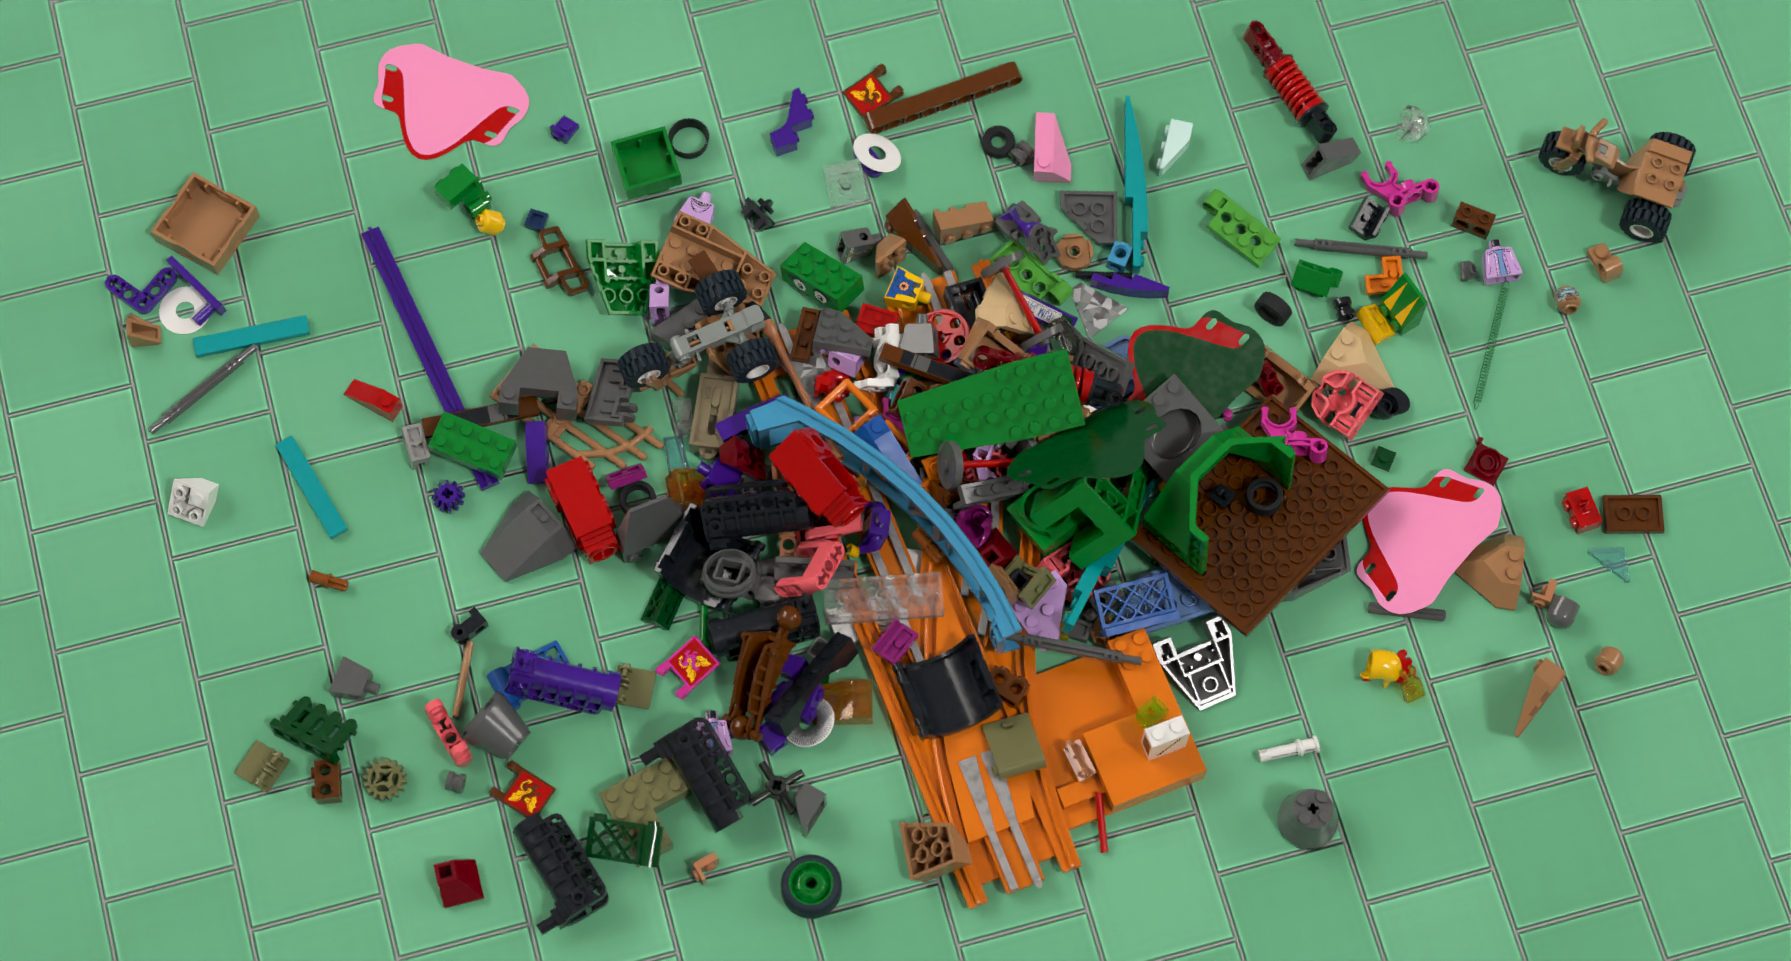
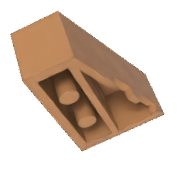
(962, 222)

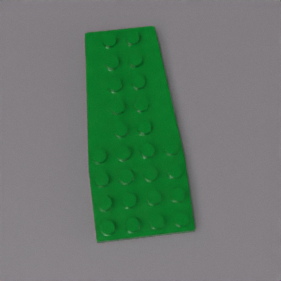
(995, 406)

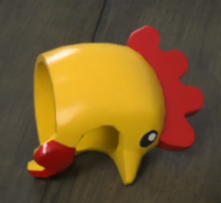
(1386, 666)

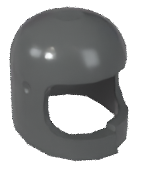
(1561, 612)

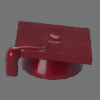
(1485, 463)

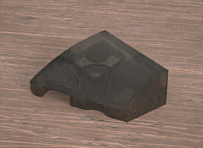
(1070, 337)

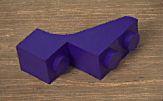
(799, 118)
(792, 670)
(772, 741)

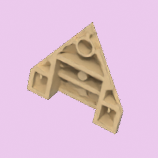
(1003, 309)
(1357, 354)

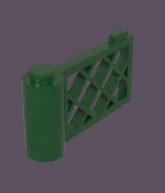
(647, 847)

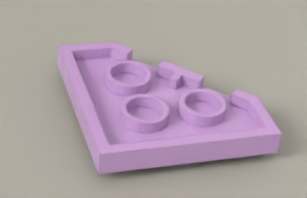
(1047, 614)

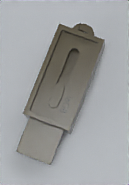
(714, 403)

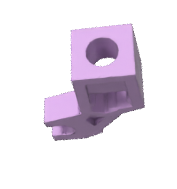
(984, 473)

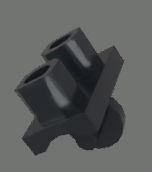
(763, 220)

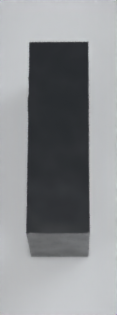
(958, 304)

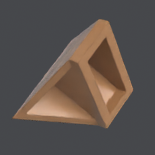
(142, 332)

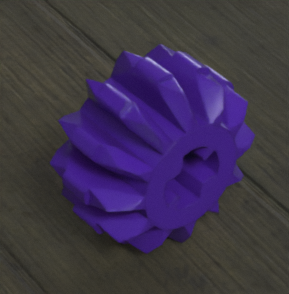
(455, 499)

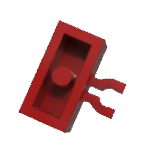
(1581, 510)

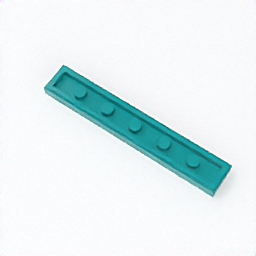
(247, 336)
(311, 487)

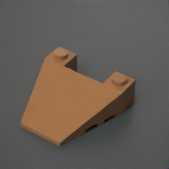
(1543, 684)

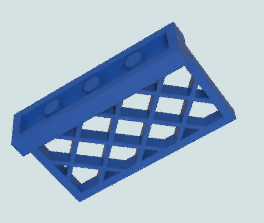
(1138, 622)

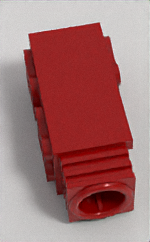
(819, 477)
(584, 508)

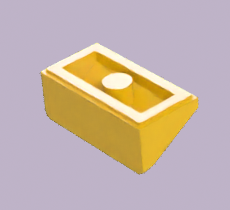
(1375, 323)

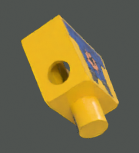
(906, 291)

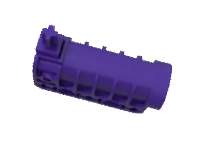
(561, 683)

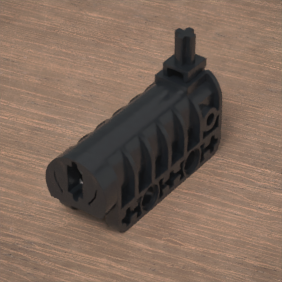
(752, 512)
(727, 632)
(702, 772)
(560, 871)

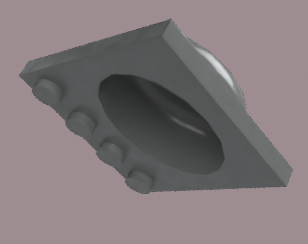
(1185, 430)

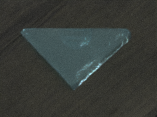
(1613, 559)

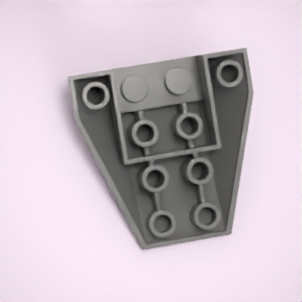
(527, 539)

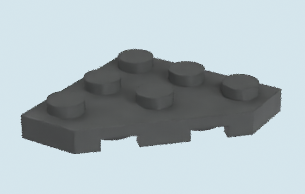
(1093, 213)
(841, 334)

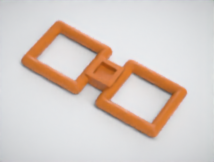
(872, 410)

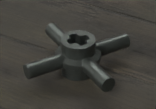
(774, 794)

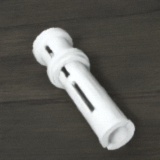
(1298, 748)

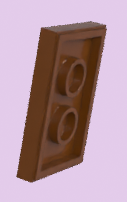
(1633, 514)

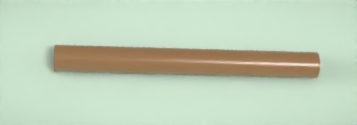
(463, 679)

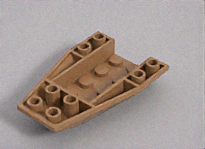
(693, 236)

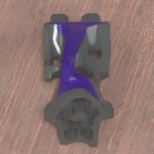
(1025, 222)

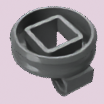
(747, 580)

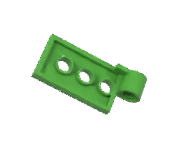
(1218, 204)
(1055, 288)

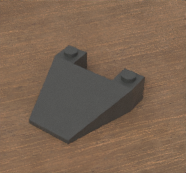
(541, 375)
(647, 526)
(1331, 567)
(1204, 669)

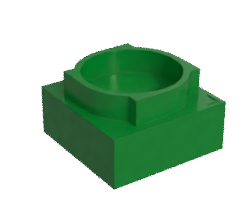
(646, 163)
(1053, 536)

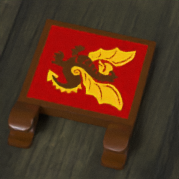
(870, 92)
(526, 793)

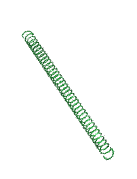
(1491, 343)

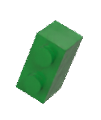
(456, 186)

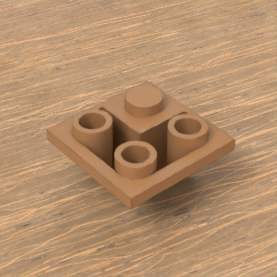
(889, 253)

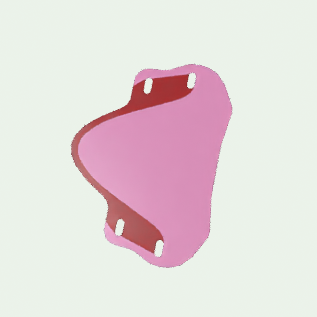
(446, 100)
(1424, 537)

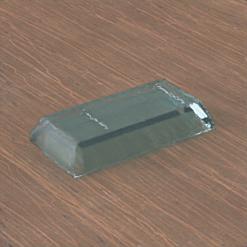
(675, 453)

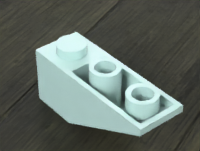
(1177, 143)

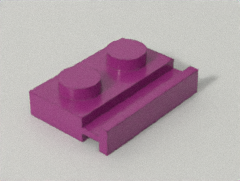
(625, 476)
(895, 642)

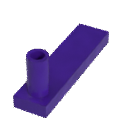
(213, 304)

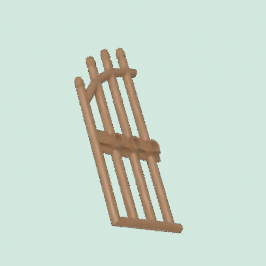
(557, 427)

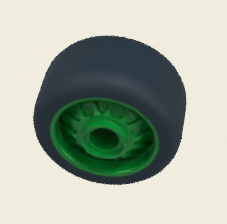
(816, 901)

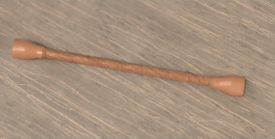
(771, 332)

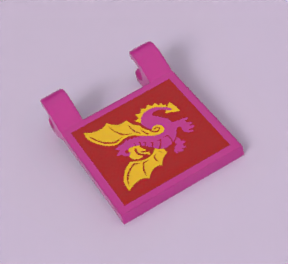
(691, 663)

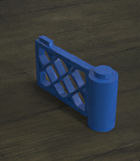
(499, 676)

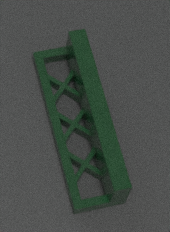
(664, 608)

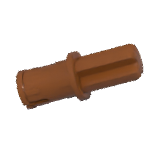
(927, 545)
(328, 581)

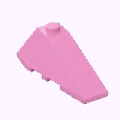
(1050, 153)

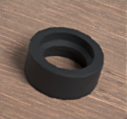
(1273, 309)
(1264, 482)
(627, 489)

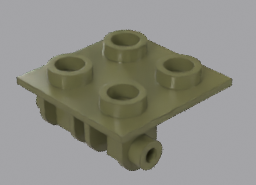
(635, 686)
(262, 766)

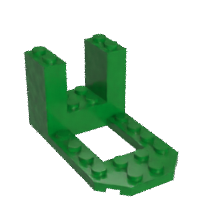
(1113, 514)

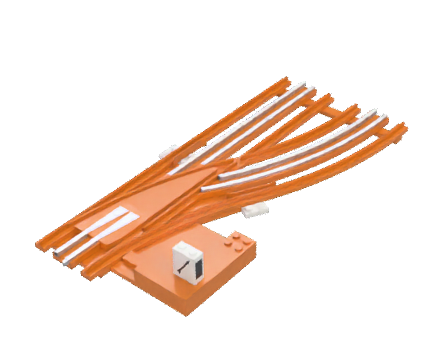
(1028, 816)

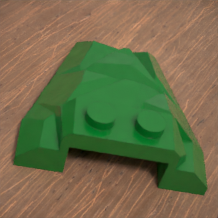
(623, 273)

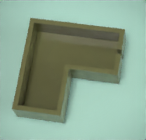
(643, 796)

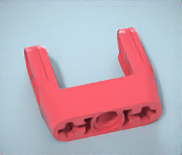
(830, 532)
(825, 559)
(457, 750)

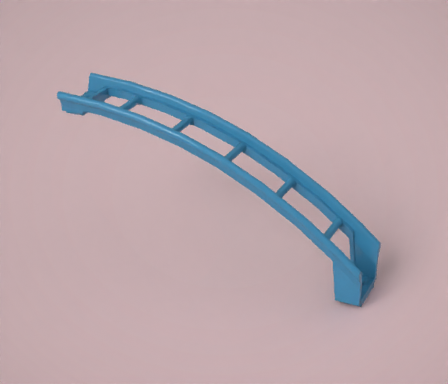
(778, 419)

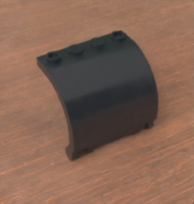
(686, 555)
(949, 690)

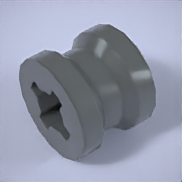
(455, 782)

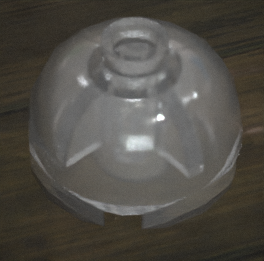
(1413, 125)

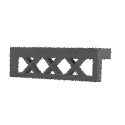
(989, 491)
(795, 567)

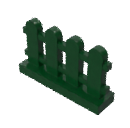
(314, 741)

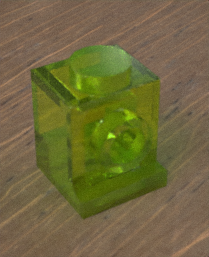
(1157, 707)

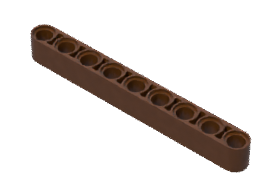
(942, 98)

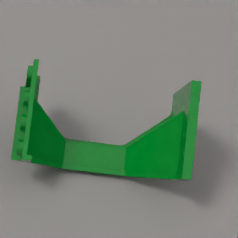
(1174, 510)

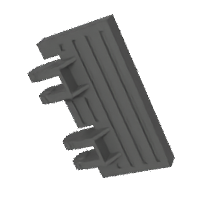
(609, 397)

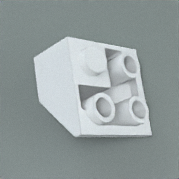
(192, 499)

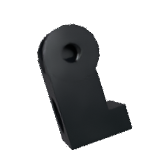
(469, 628)

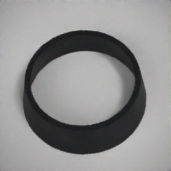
(684, 123)

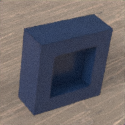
(536, 220)

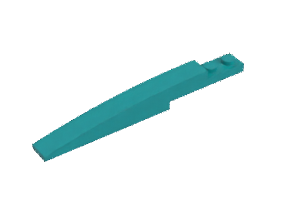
(1135, 186)
(1091, 574)

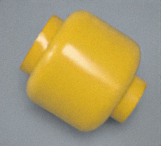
(490, 222)

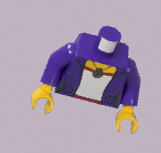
(874, 529)

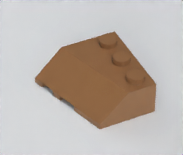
(933, 850)

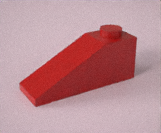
(374, 399)

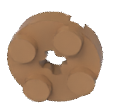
(1081, 245)

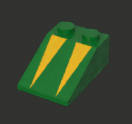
(1403, 305)

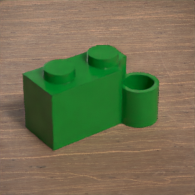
(477, 201)
(1315, 278)

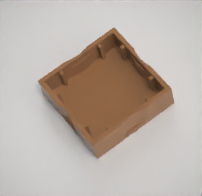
(205, 223)

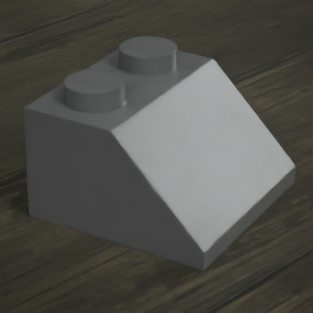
(809, 806)

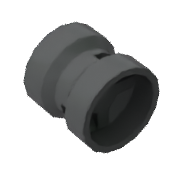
(1020, 153)

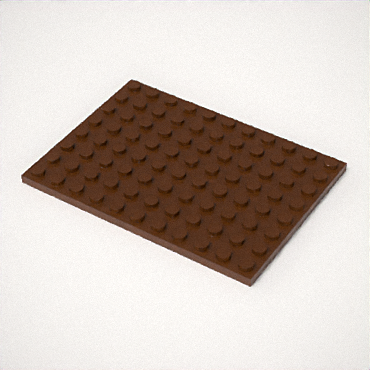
(1259, 558)

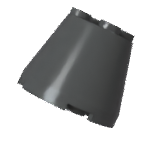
(496, 728)
(1308, 819)

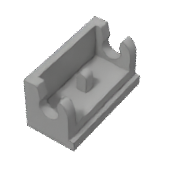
(415, 445)

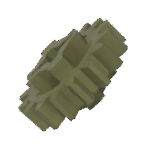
(390, 774)

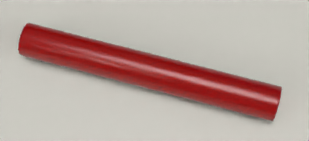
(1101, 822)

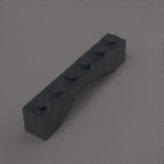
(788, 709)

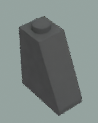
(1330, 157)

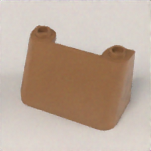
(985, 333)
(1296, 385)

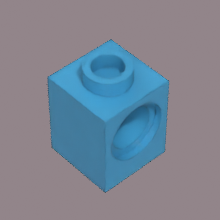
(1119, 264)

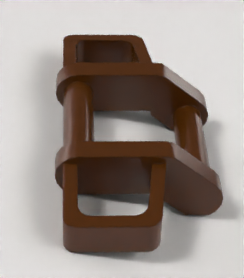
(559, 277)

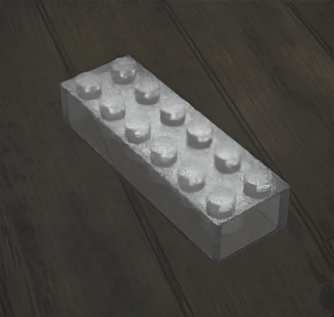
(883, 598)

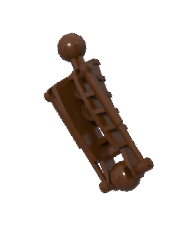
(756, 673)

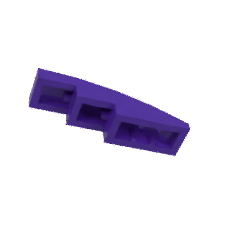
(1137, 287)
(736, 423)

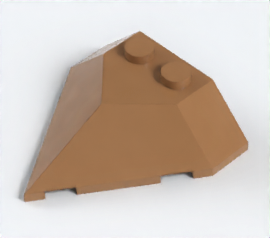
(1496, 570)

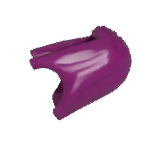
(975, 524)

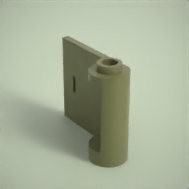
(1014, 746)

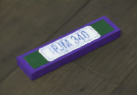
(1046, 312)

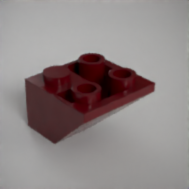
(743, 458)
(997, 550)
(458, 882)

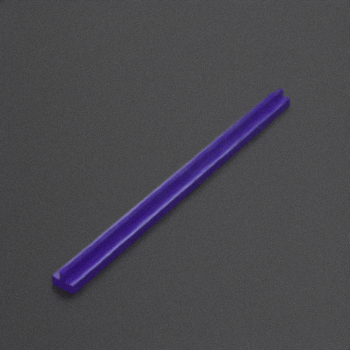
(417, 332)

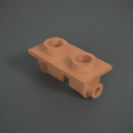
(1079, 760)

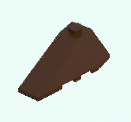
(903, 223)

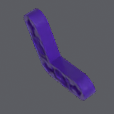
(141, 297)

